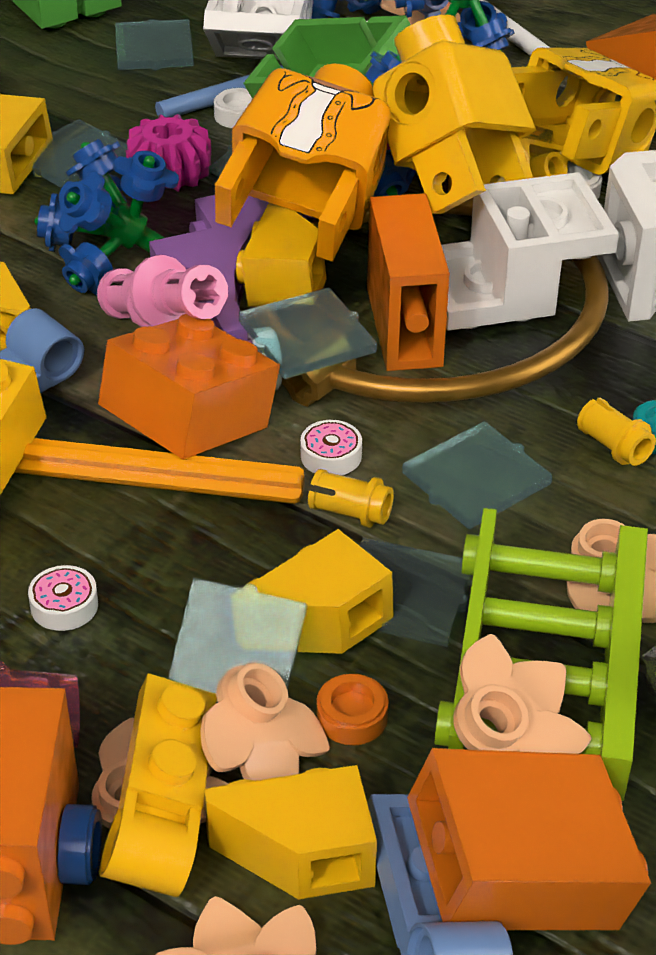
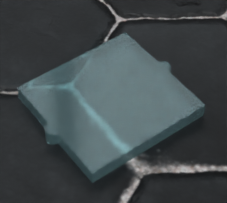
(153, 44)
(66, 141)
(307, 332)
(476, 473)
(425, 591)
(234, 628)

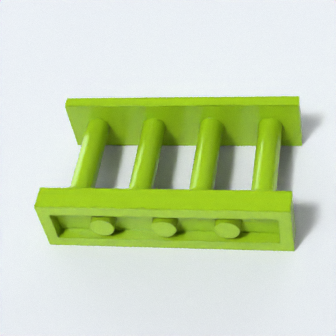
(611, 627)

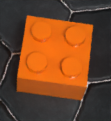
(188, 384)

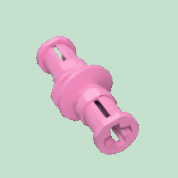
(162, 291)

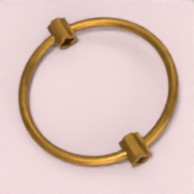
(343, 376)

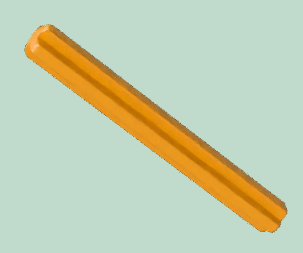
(163, 470)

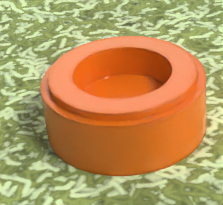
(352, 709)

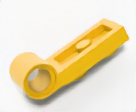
(161, 791)

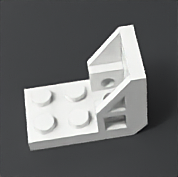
(250, 26)
(632, 210)

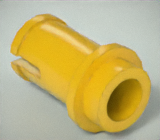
(628, 439)
(353, 497)

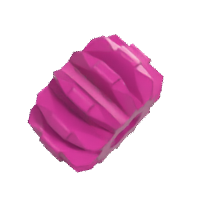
(180, 144)

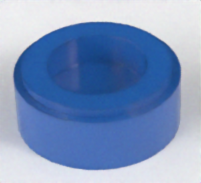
(79, 844)

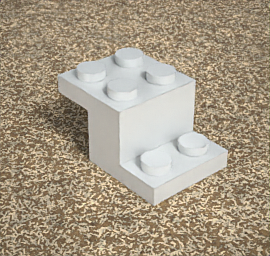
(518, 248)

